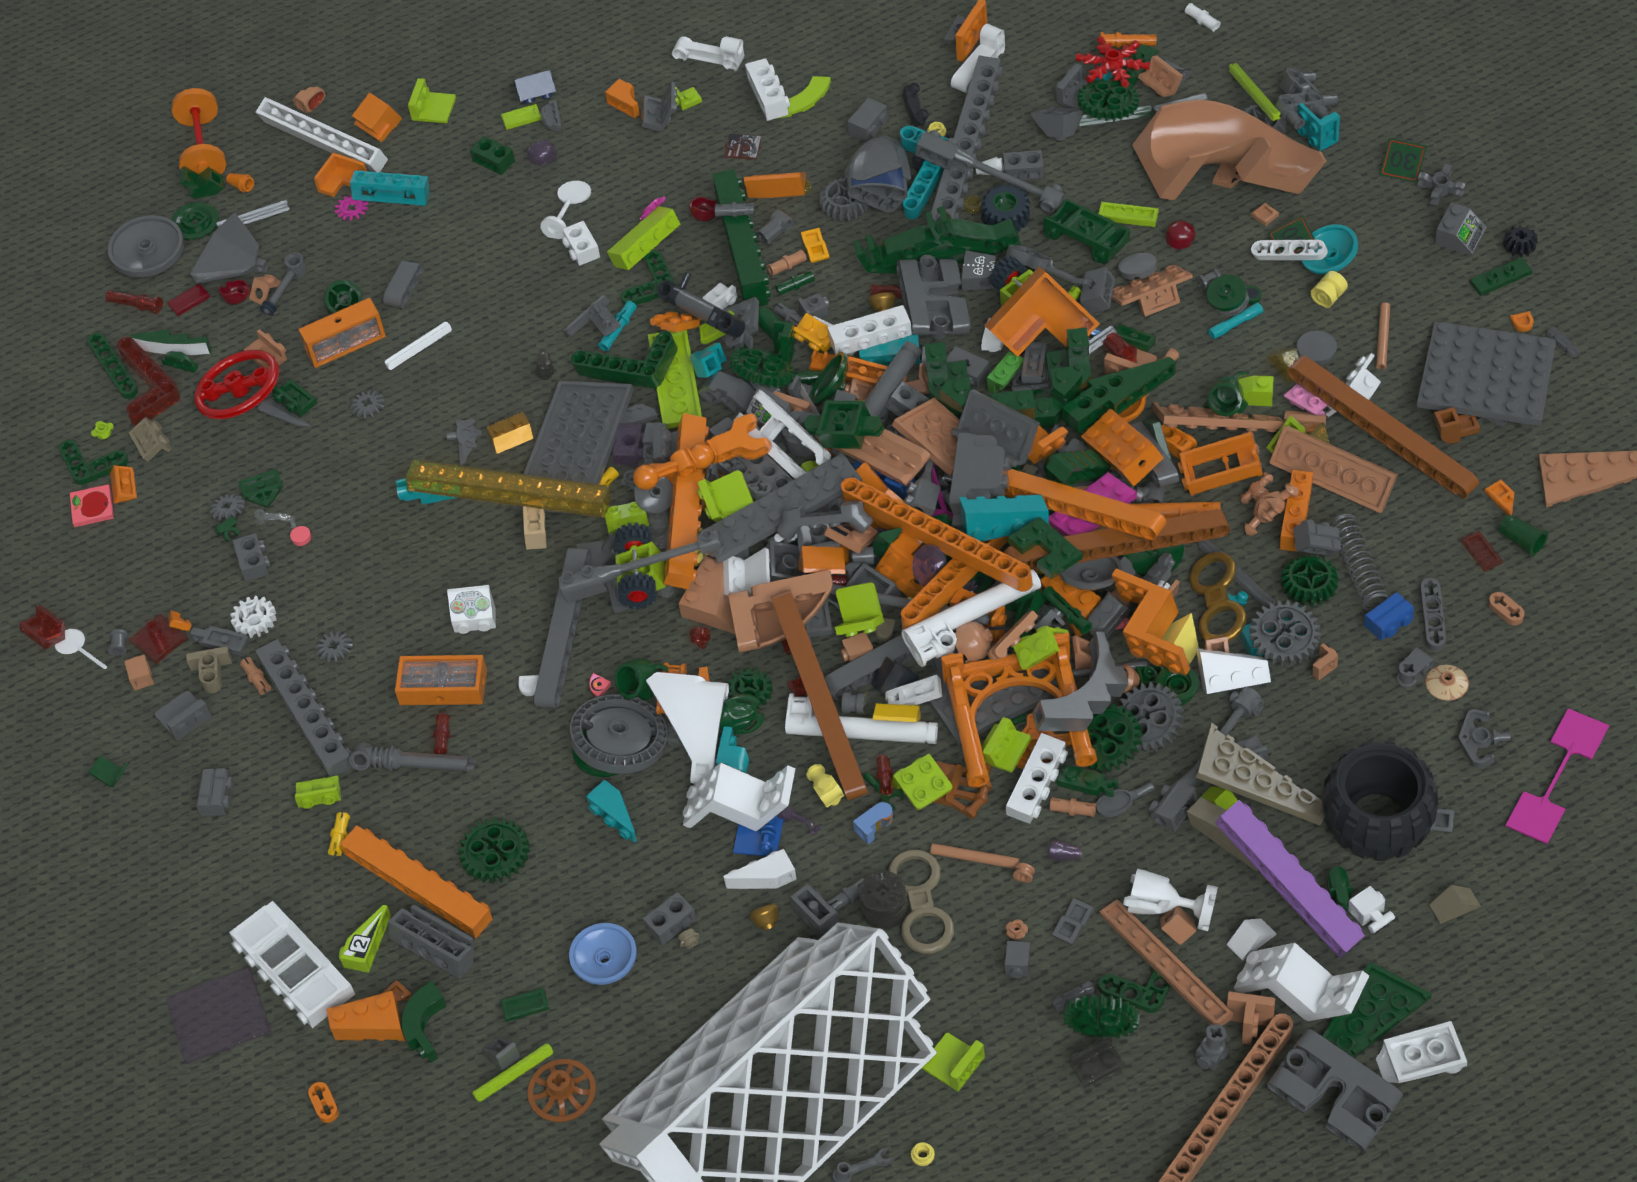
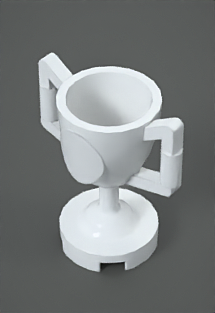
(1156, 895)

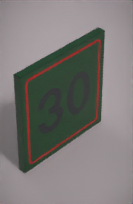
(1403, 160)
(1293, 230)

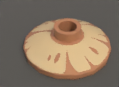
(1447, 689)

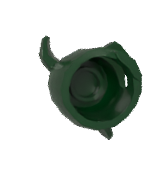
(1227, 395)
(633, 677)

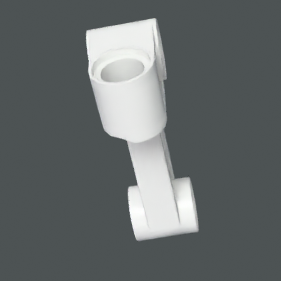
(728, 54)

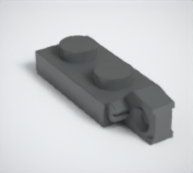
(1160, 570)
(217, 637)

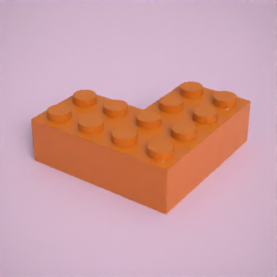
(1037, 306)

